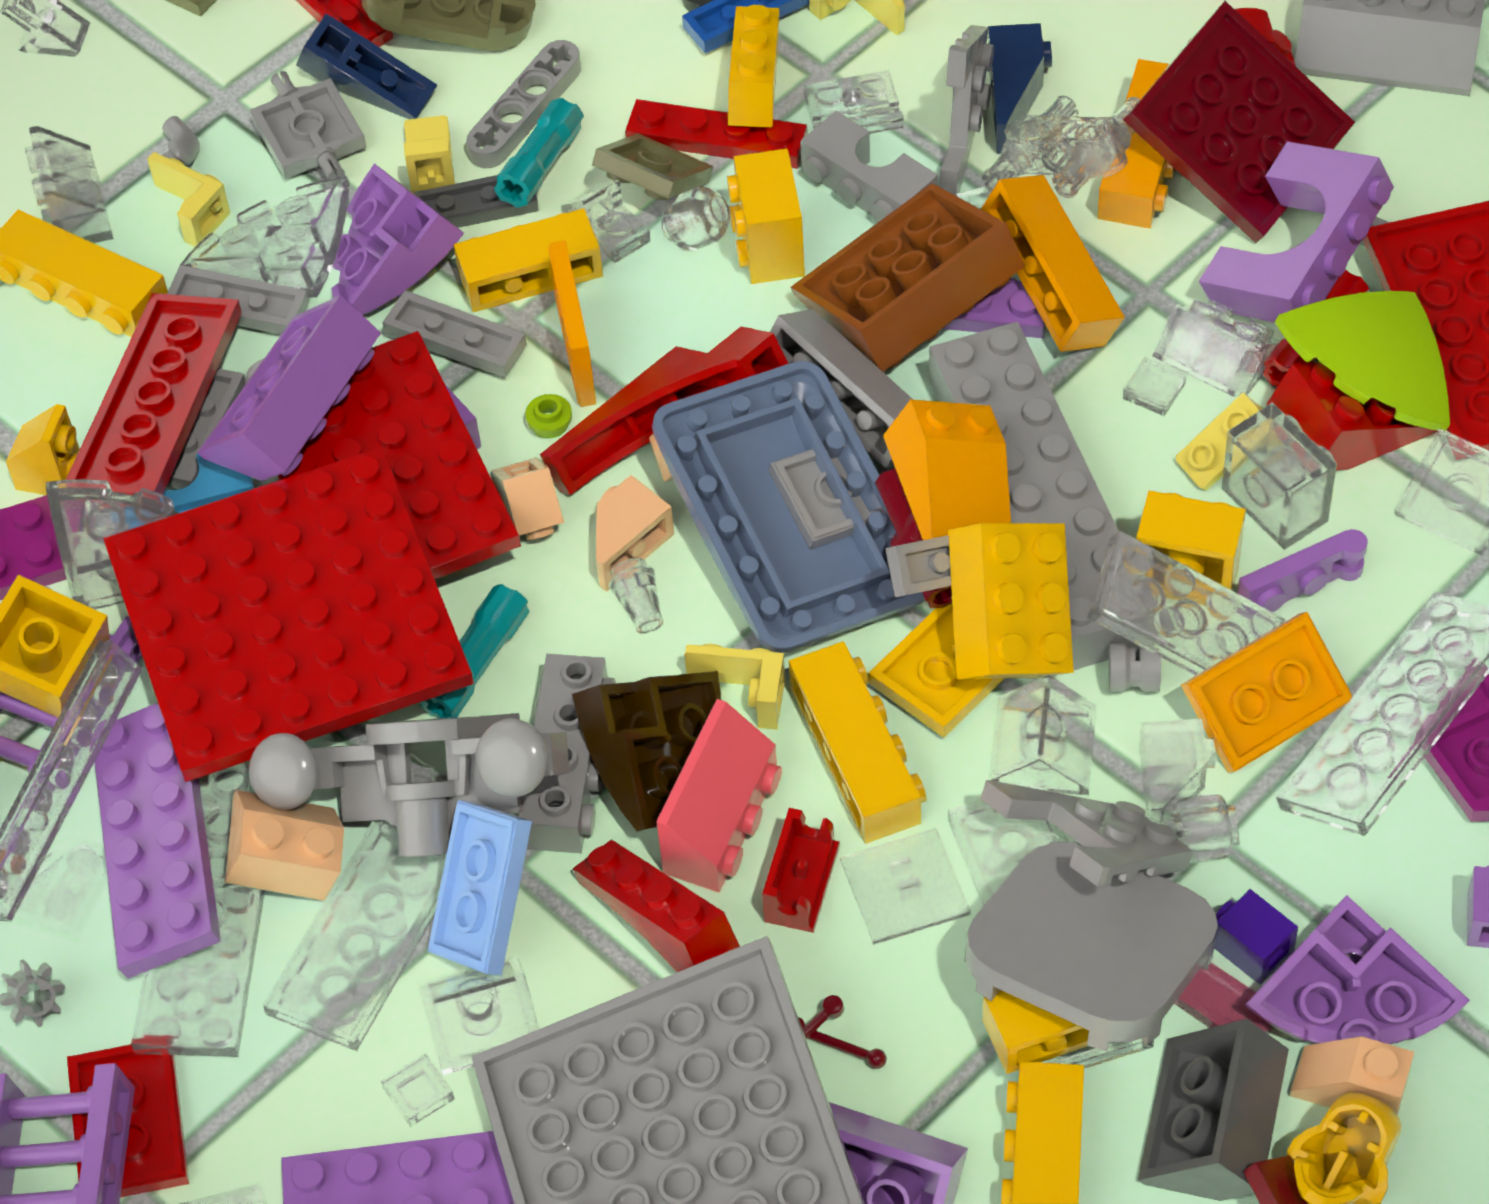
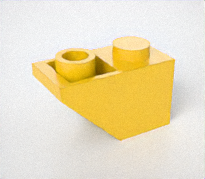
(43, 451)

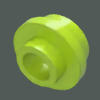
(551, 424)

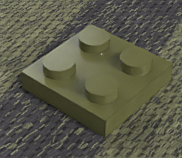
(651, 166)

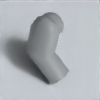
(183, 143)

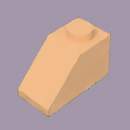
(529, 497)
(629, 526)
(1352, 1066)

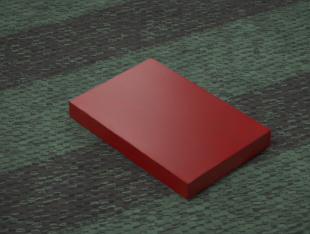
(156, 1133)

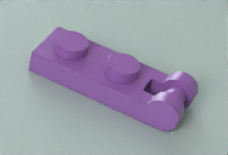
(1306, 570)

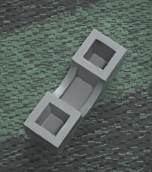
(838, 158)

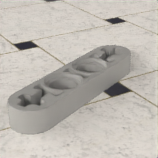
(517, 100)

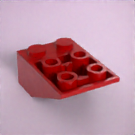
(1339, 422)

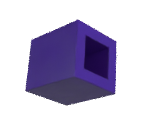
(1254, 935)

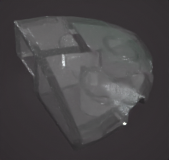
(283, 242)
(81, 518)

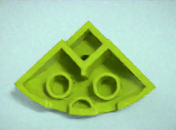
(1377, 349)

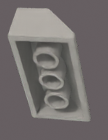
(1392, 42)

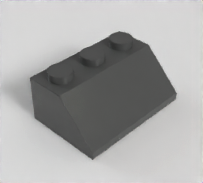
(1213, 1110)

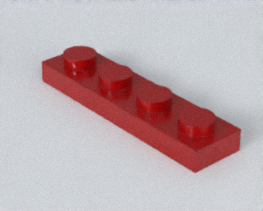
(708, 131)

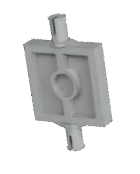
(307, 127)

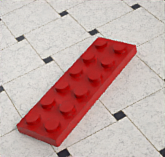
(156, 392)

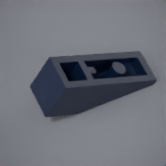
(364, 70)
(1016, 72)

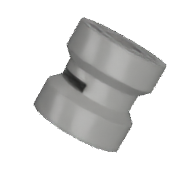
(1133, 668)

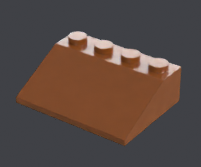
(911, 274)

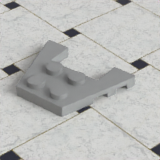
(971, 96)
(1112, 835)

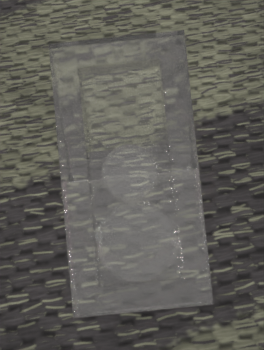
(47, 26)
(613, 224)

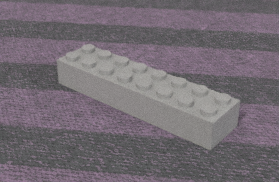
(1043, 462)

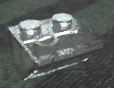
(68, 185)
(1215, 346)

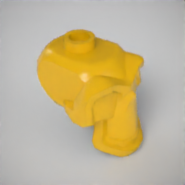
(1347, 1152)

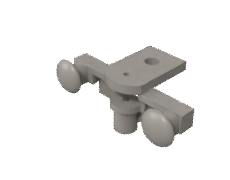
(487, 763)

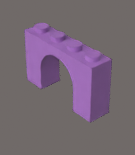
(1310, 178)

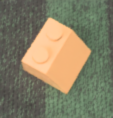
(284, 849)

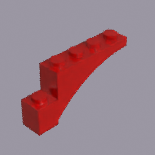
(627, 417)
(659, 908)

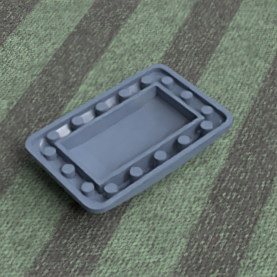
(720, 462)

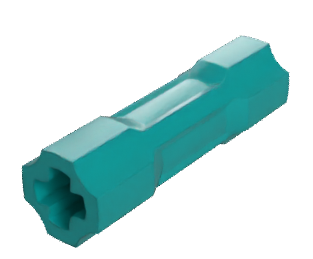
(525, 170)
(492, 626)

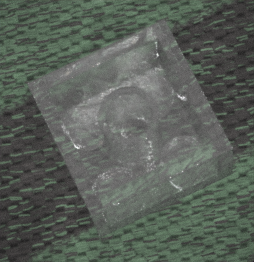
(1278, 475)

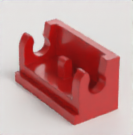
(799, 873)

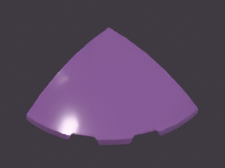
(389, 242)
(1355, 983)

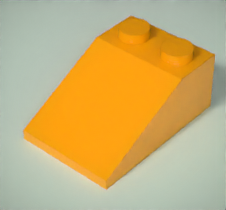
(950, 465)

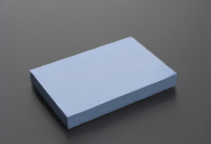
(479, 887)

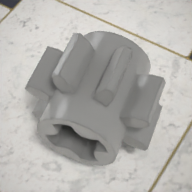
(43, 997)

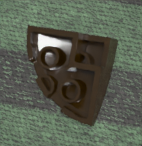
(644, 735)

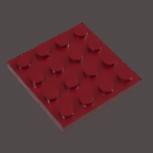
(1229, 112)

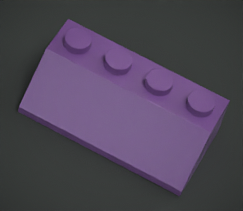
(292, 391)
(898, 1162)

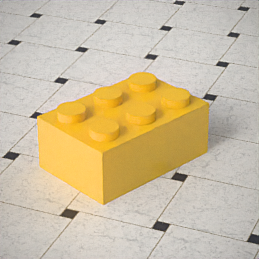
(1010, 600)

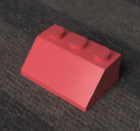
(717, 799)

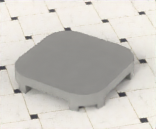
(1088, 951)

